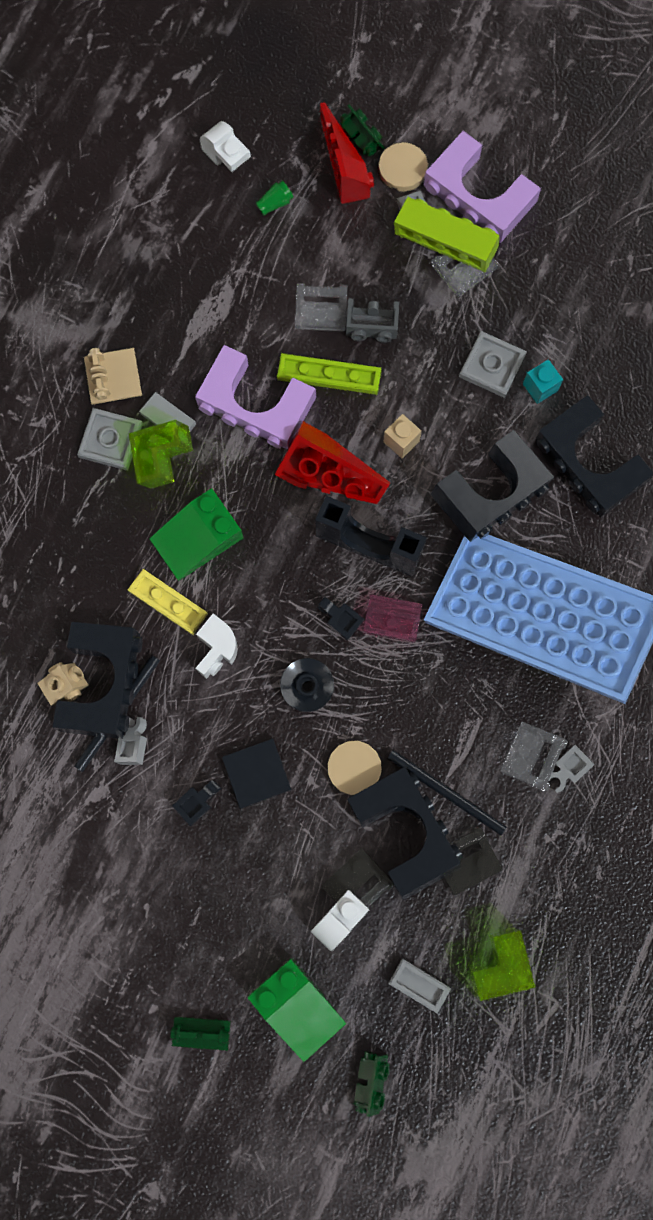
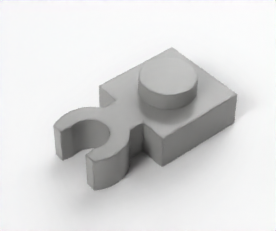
(132, 746)
(573, 766)

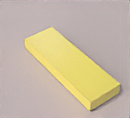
(167, 601)

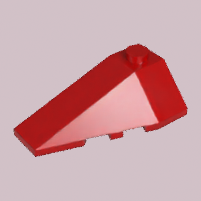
(347, 164)
(324, 464)

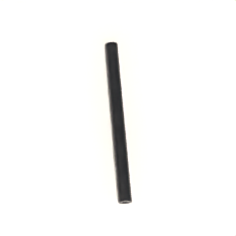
(97, 741)
(448, 793)

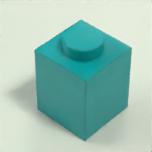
(542, 381)

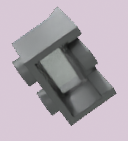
(372, 322)

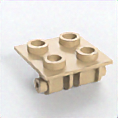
(112, 375)

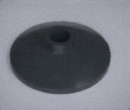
(307, 671)

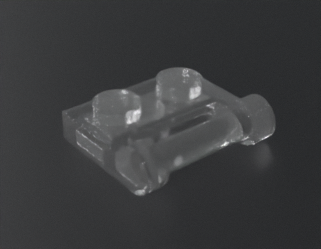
(462, 276)
(321, 314)
(525, 753)

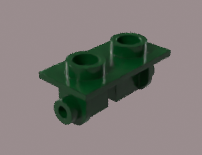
(355, 123)
(200, 1033)
(370, 1097)

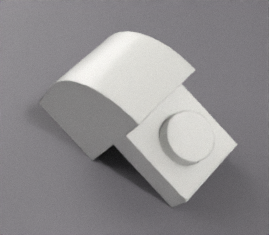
(224, 146)
(222, 642)
(339, 920)

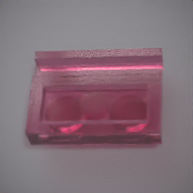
(392, 618)

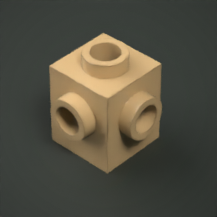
(63, 683)

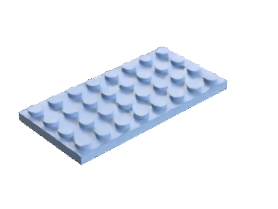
(546, 615)

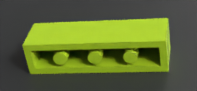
(446, 233)

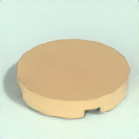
(403, 166)
(354, 767)

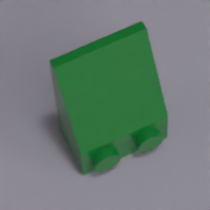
(196, 535)
(296, 1009)

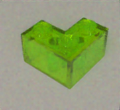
(153, 449)
(509, 973)

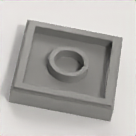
(492, 364)
(108, 439)

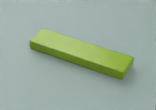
(329, 373)

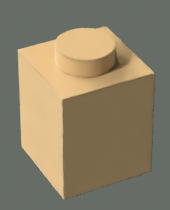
(402, 436)

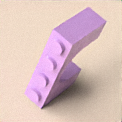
(498, 214)
(276, 424)

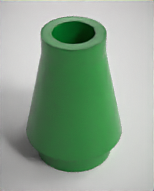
(275, 198)

